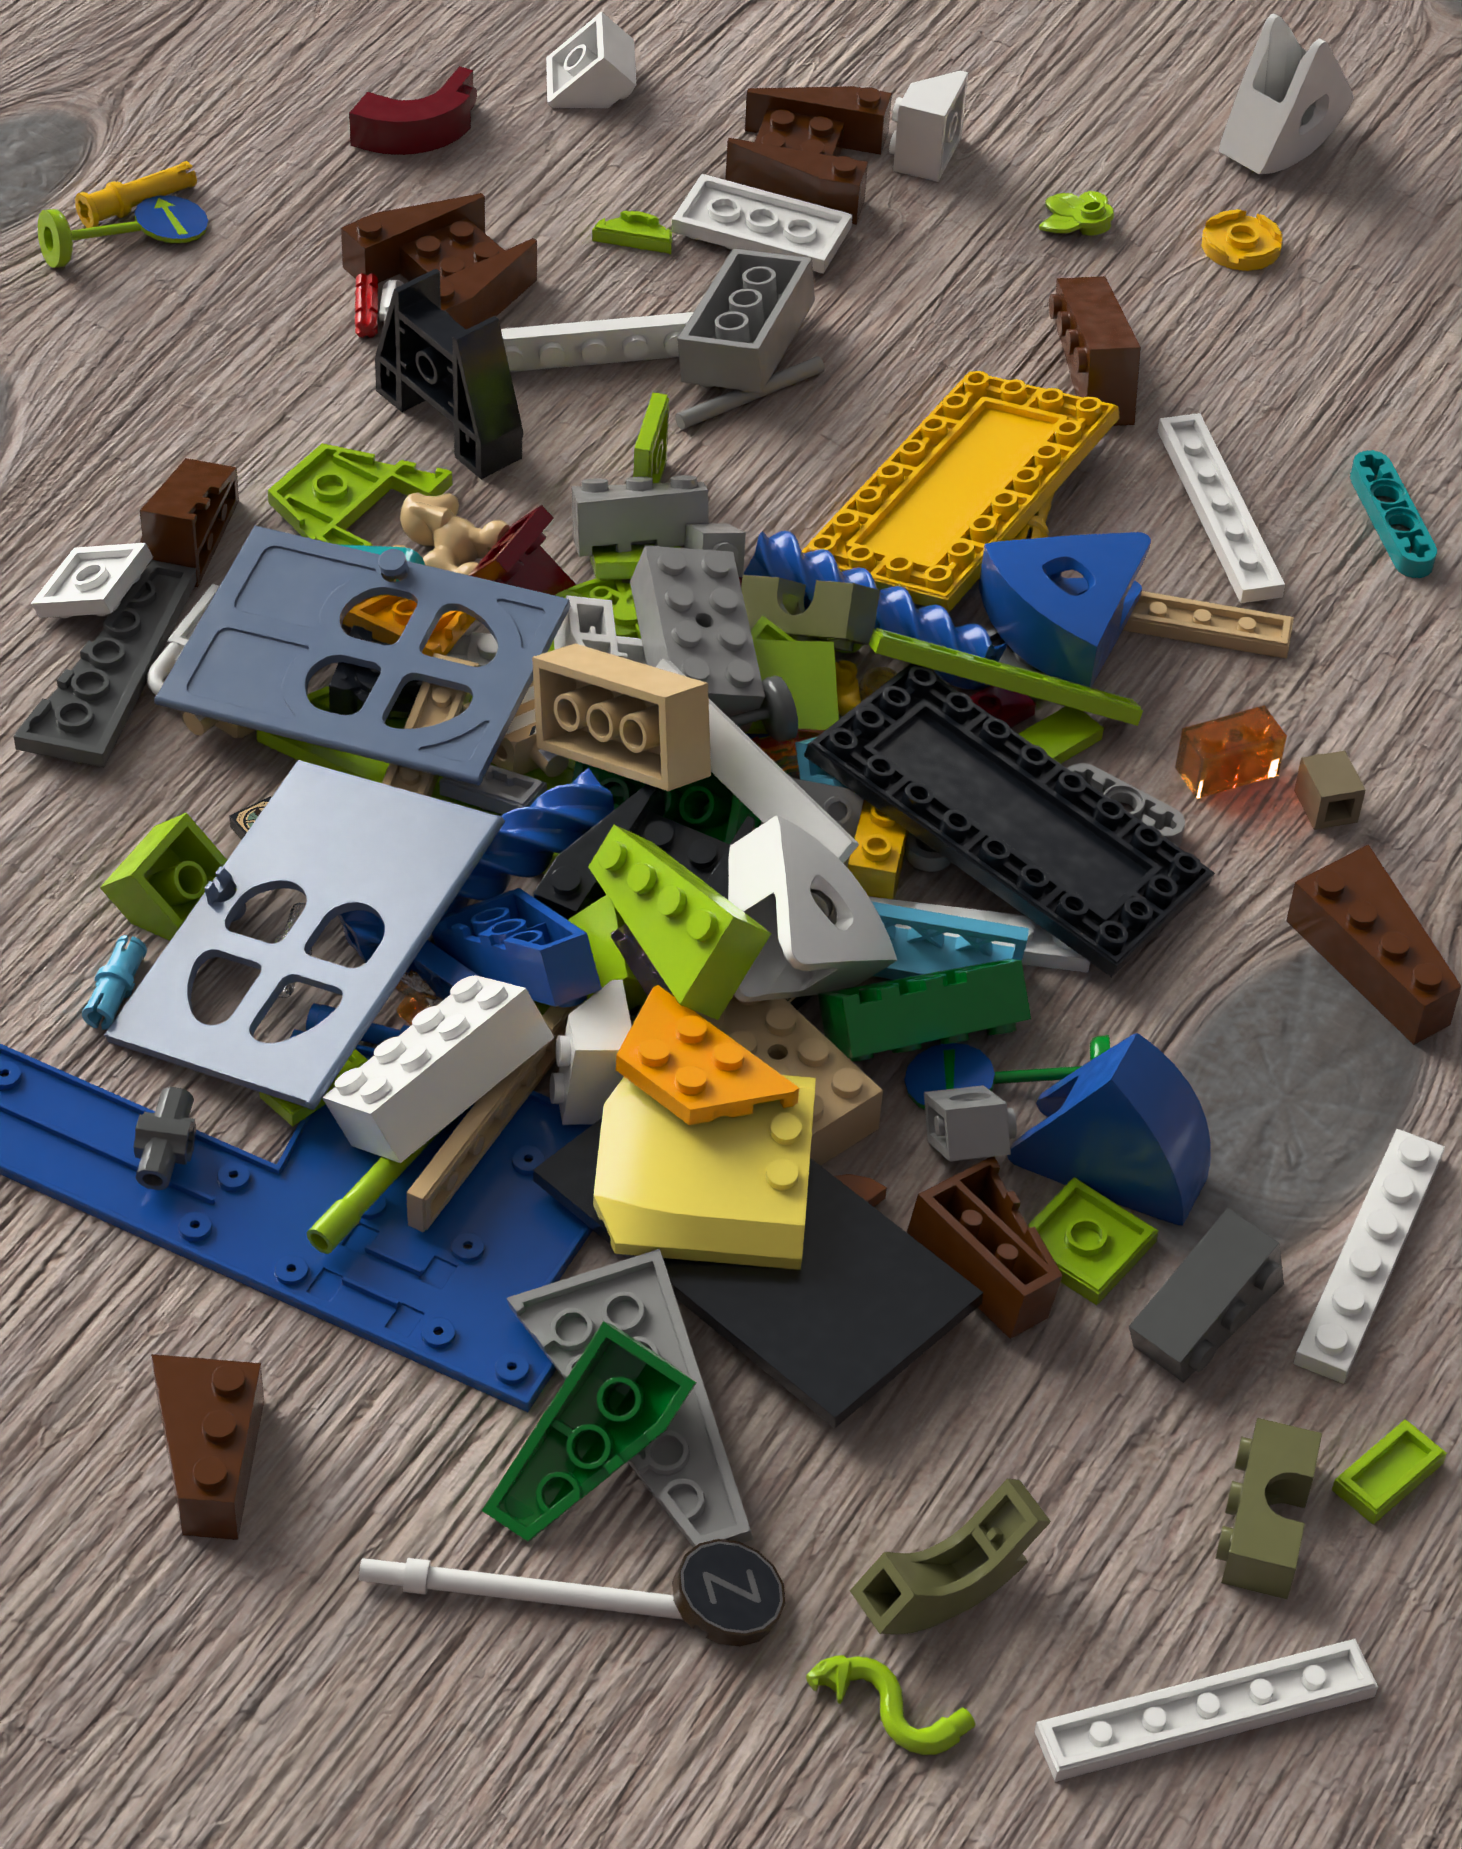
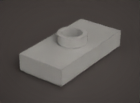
(498, 792)

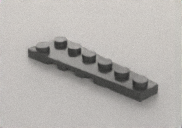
(103, 687)

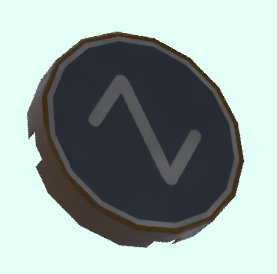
(728, 1592)

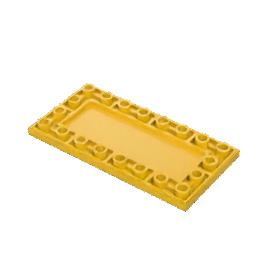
(963, 482)

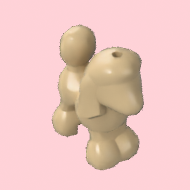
(455, 539)

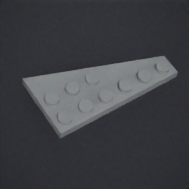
(688, 1461)

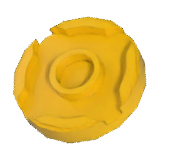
(1241, 240)

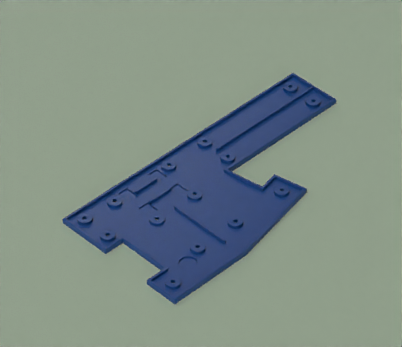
(380, 1278)

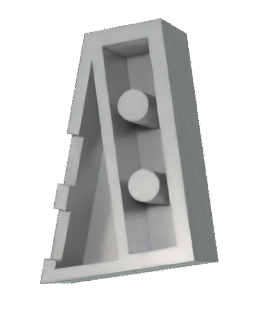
(636, 512)

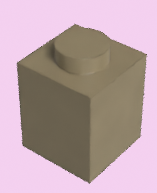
(1329, 790)

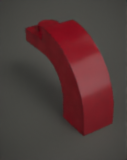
(414, 125)

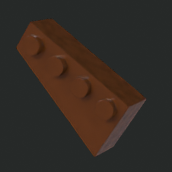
(1097, 343)
(1376, 943)

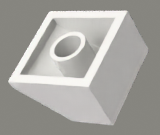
(592, 67)
(928, 125)
(589, 1055)

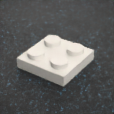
(92, 580)

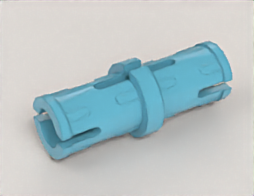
(114, 982)

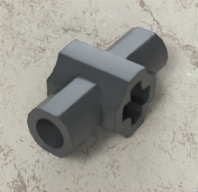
(164, 1138)

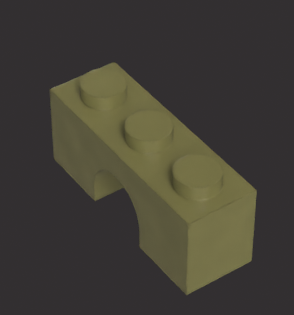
(837, 613)
(1262, 1545)

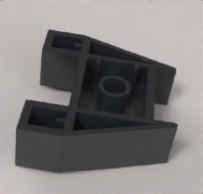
(455, 370)
(572, 886)

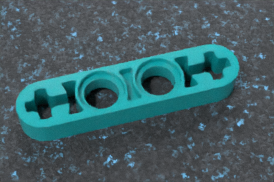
(1402, 512)

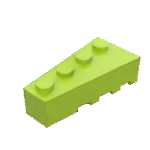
(682, 924)

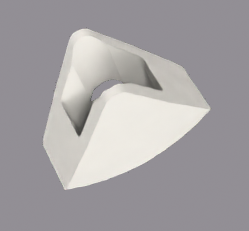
(1285, 101)
(815, 908)

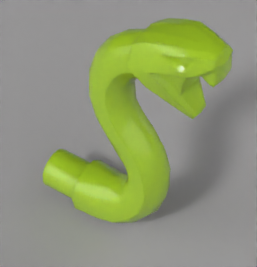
(942, 1735)

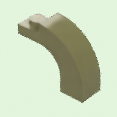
(933, 1585)

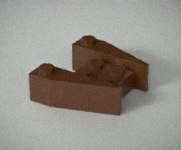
(802, 143)
(447, 236)

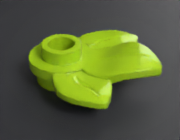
(1084, 212)

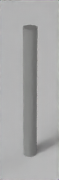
(738, 398)

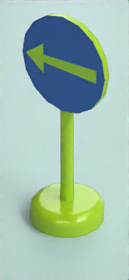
(160, 217)

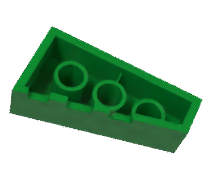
(925, 1008)

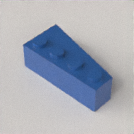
(522, 945)

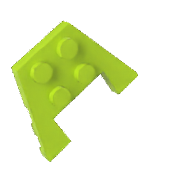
(339, 485)

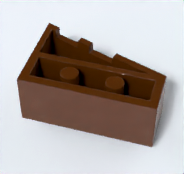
(190, 514)
(983, 1237)
(210, 1436)

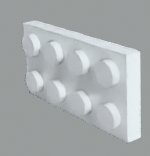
(760, 221)

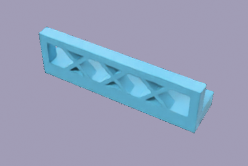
(927, 950)

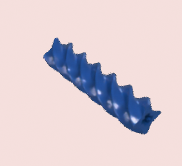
(896, 611)
(519, 849)

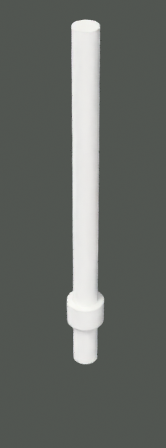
(419, 1576)

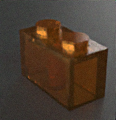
(1230, 751)

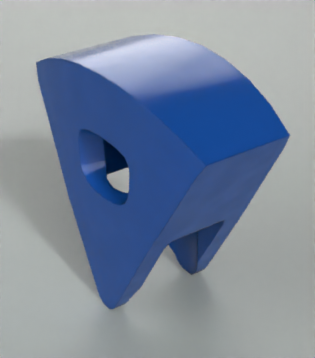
(1058, 621)
(1125, 1131)

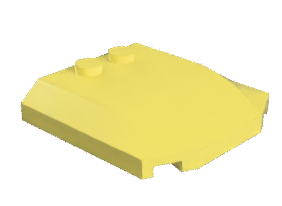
(705, 1188)

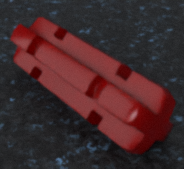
(366, 305)

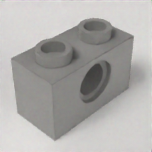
(969, 1123)

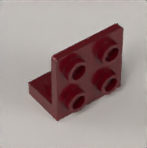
(521, 560)

